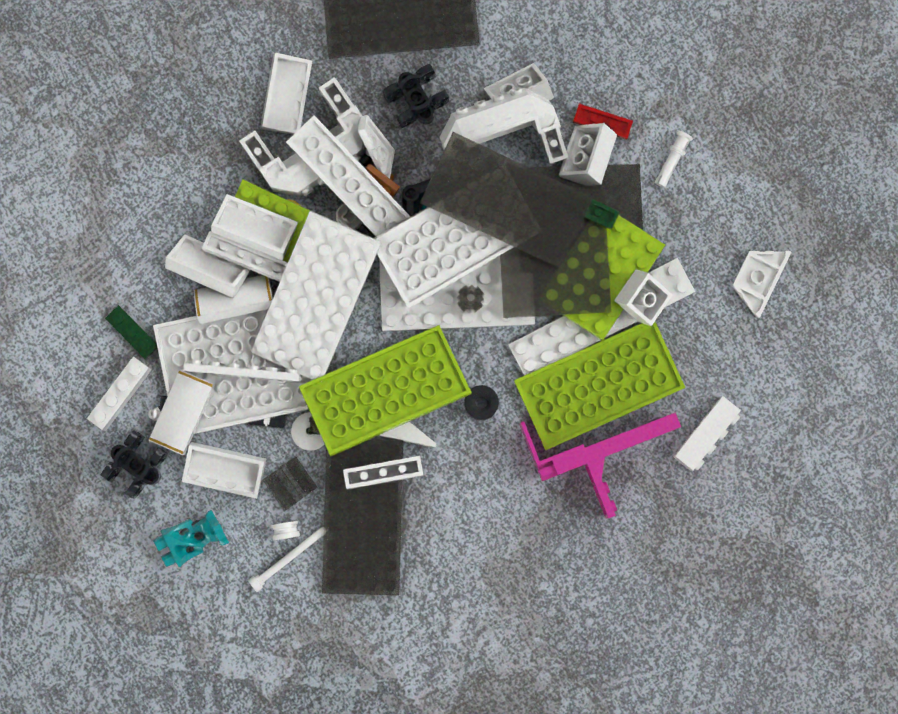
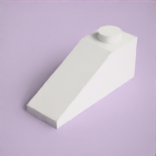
(410, 434)

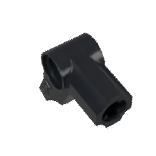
(411, 206)

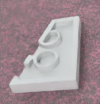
(377, 145)

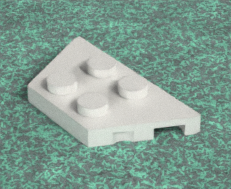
(758, 278)

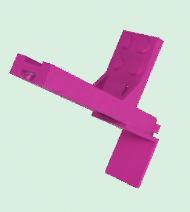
(594, 456)

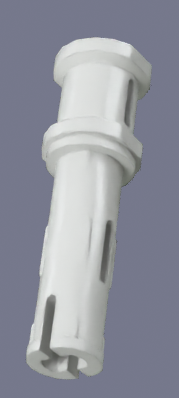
(677, 151)

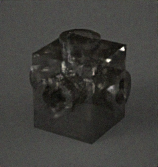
(470, 306)

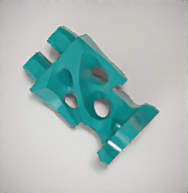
(178, 542)

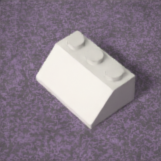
(528, 78)
(588, 154)

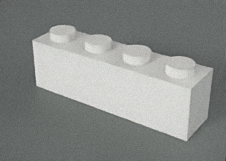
(119, 394)
(707, 433)
(383, 472)

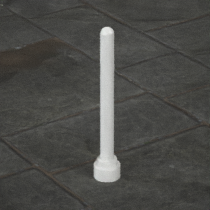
(258, 581)

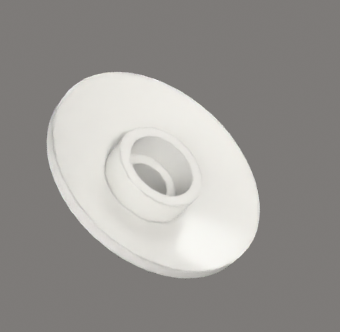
(300, 436)

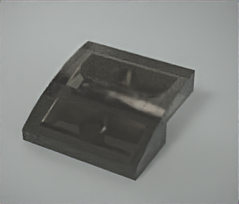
(290, 483)

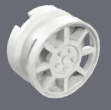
(347, 217)
(285, 530)

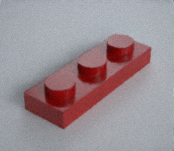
(588, 115)

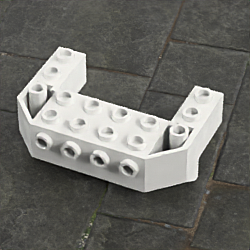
(508, 114)
(293, 174)

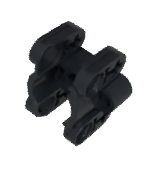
(422, 76)
(113, 468)

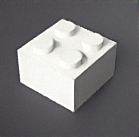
(643, 297)

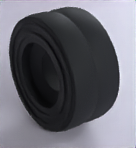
(481, 413)

